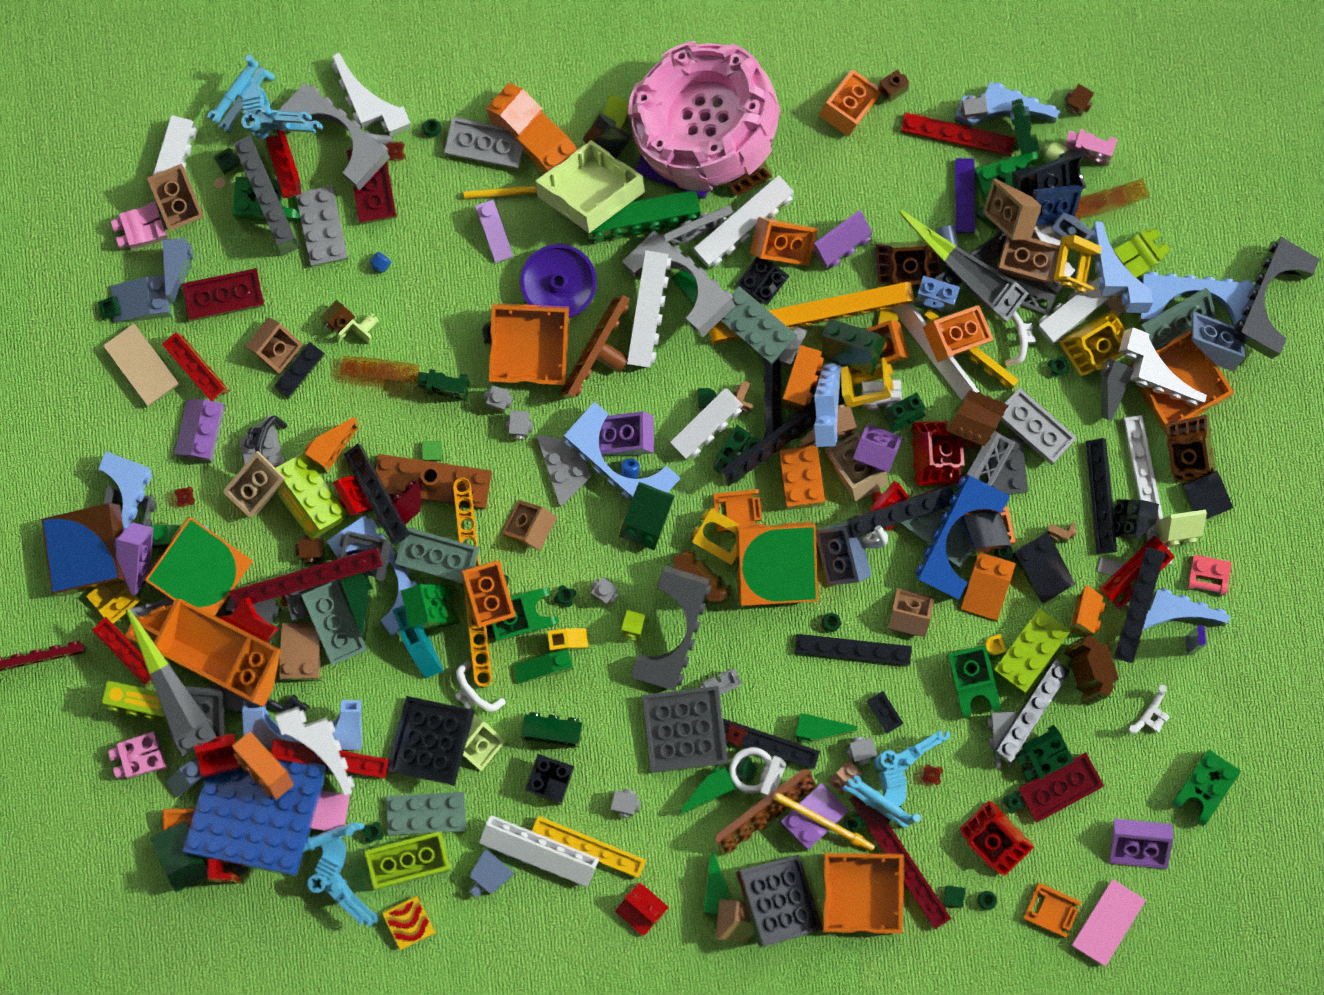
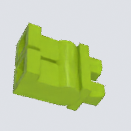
(1148, 253)

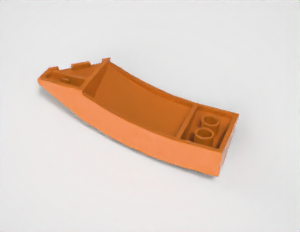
(212, 649)

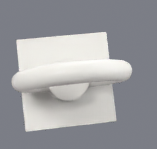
(770, 777)

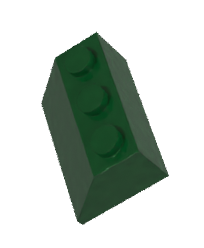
(851, 346)
(551, 729)

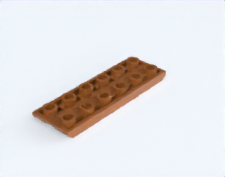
(763, 812)

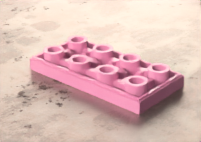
(330, 811)
(1108, 922)

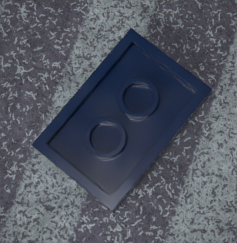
(1055, 201)

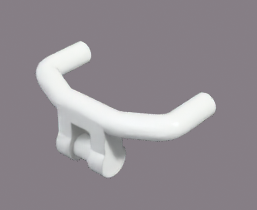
(1025, 336)
(876, 539)
(467, 694)
(1152, 709)

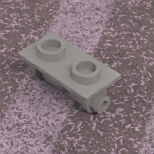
(728, 681)

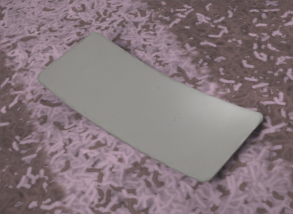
(1109, 566)

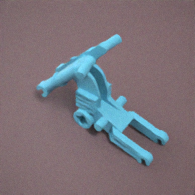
(256, 106)
(893, 781)
(330, 867)

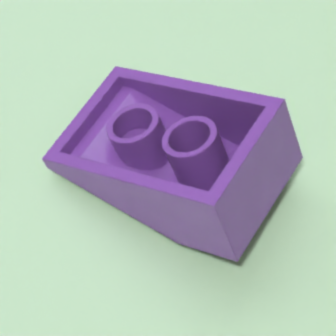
(627, 434)
(877, 448)
(134, 554)
(806, 830)

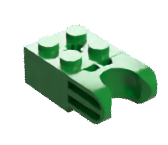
(1002, 171)
(246, 209)
(429, 606)
(526, 619)
(975, 684)
(1201, 788)

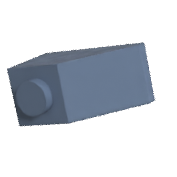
(1070, 225)
(185, 778)

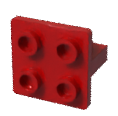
(217, 756)
(641, 909)

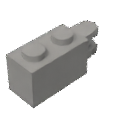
(998, 724)

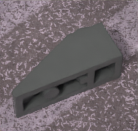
(1113, 383)

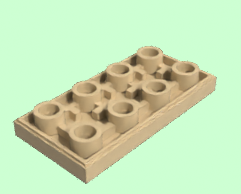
(141, 365)

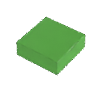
(432, 450)

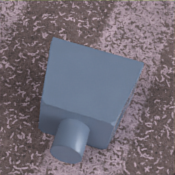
(489, 874)

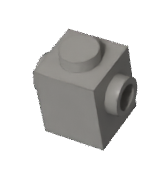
(498, 399)
(519, 425)
(604, 591)
(861, 750)
(625, 803)

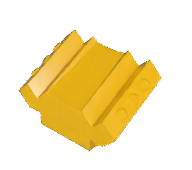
(1094, 343)

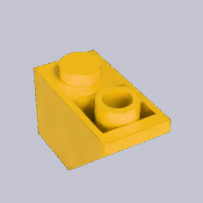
(567, 639)

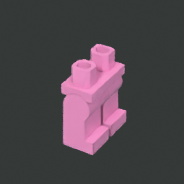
(1092, 147)
(141, 227)
(133, 758)

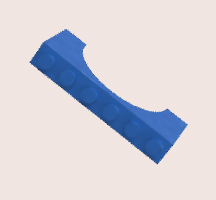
(935, 567)

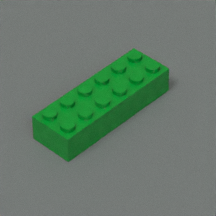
(649, 216)

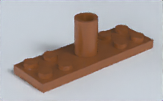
(598, 350)
(399, 471)

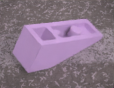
(494, 231)

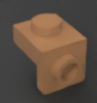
(740, 393)
(1057, 533)
(846, 772)

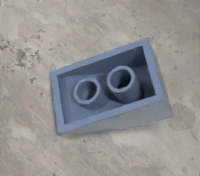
(177, 262)
(142, 299)
(1217, 341)

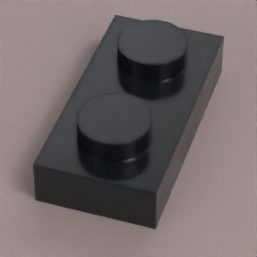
(885, 712)

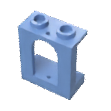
(930, 288)

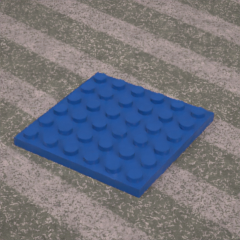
(249, 828)

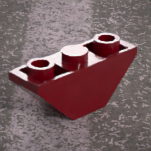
(410, 501)

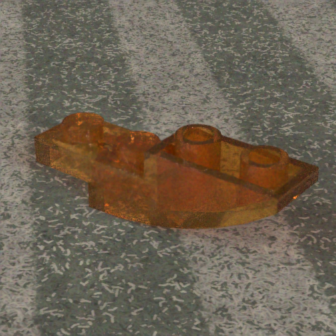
(1111, 199)
(379, 369)

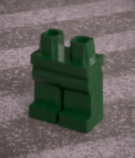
(1021, 120)
(444, 385)
(906, 409)
(732, 448)
(1044, 754)

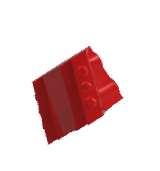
(936, 454)
(996, 838)

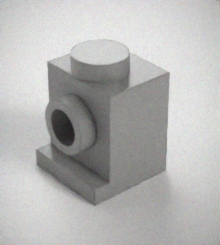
(973, 107)

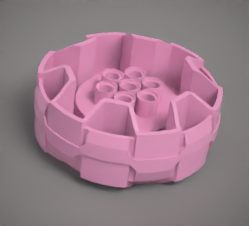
(674, 93)

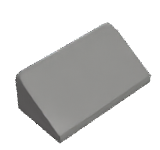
(790, 352)

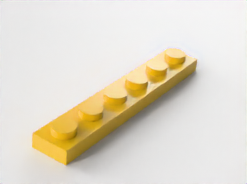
(979, 357)
(606, 853)

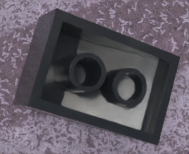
(1044, 568)

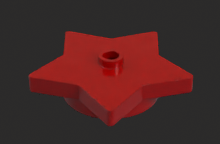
(248, 620)

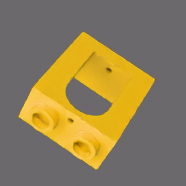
(1086, 250)
(849, 380)
(700, 540)

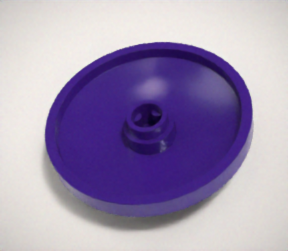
(559, 278)

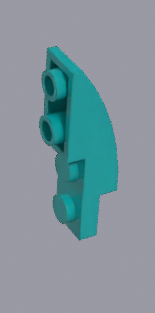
(418, 645)

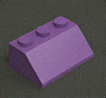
(842, 240)
(200, 429)
(1141, 843)

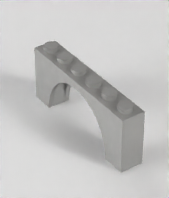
(366, 154)
(711, 302)

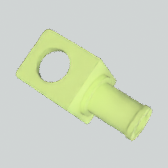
(360, 329)

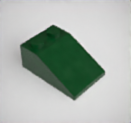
(646, 516)
(359, 597)
(179, 867)

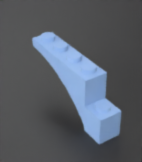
(999, 104)
(1115, 278)
(827, 405)
(1169, 607)

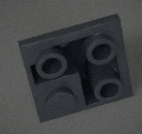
(1134, 517)
(549, 779)

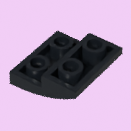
(607, 135)
(762, 280)
(1208, 494)
(986, 531)

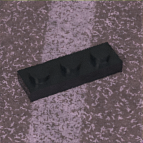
(299, 370)

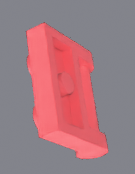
(1212, 569)

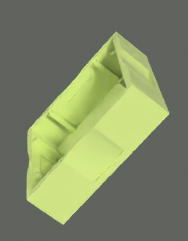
(590, 186)

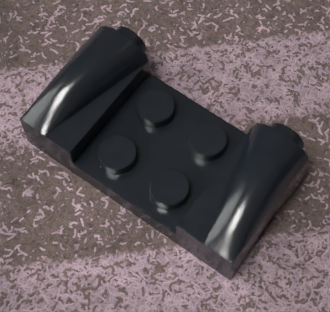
(1056, 173)

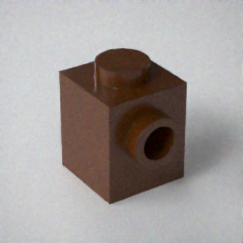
(893, 85)
(1079, 100)
(337, 317)
(310, 550)

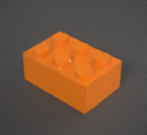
(803, 378)
(801, 477)
(487, 593)
(262, 766)

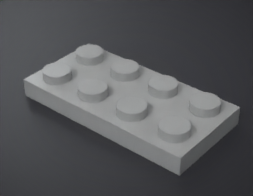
(483, 143)
(321, 226)
(1037, 427)

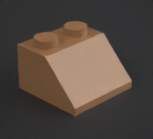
(274, 345)
(529, 524)
(911, 612)
(733, 921)

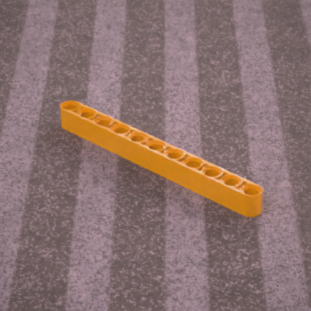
(831, 308)
(463, 536)

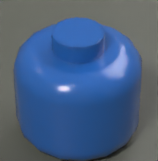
(380, 262)
(630, 468)

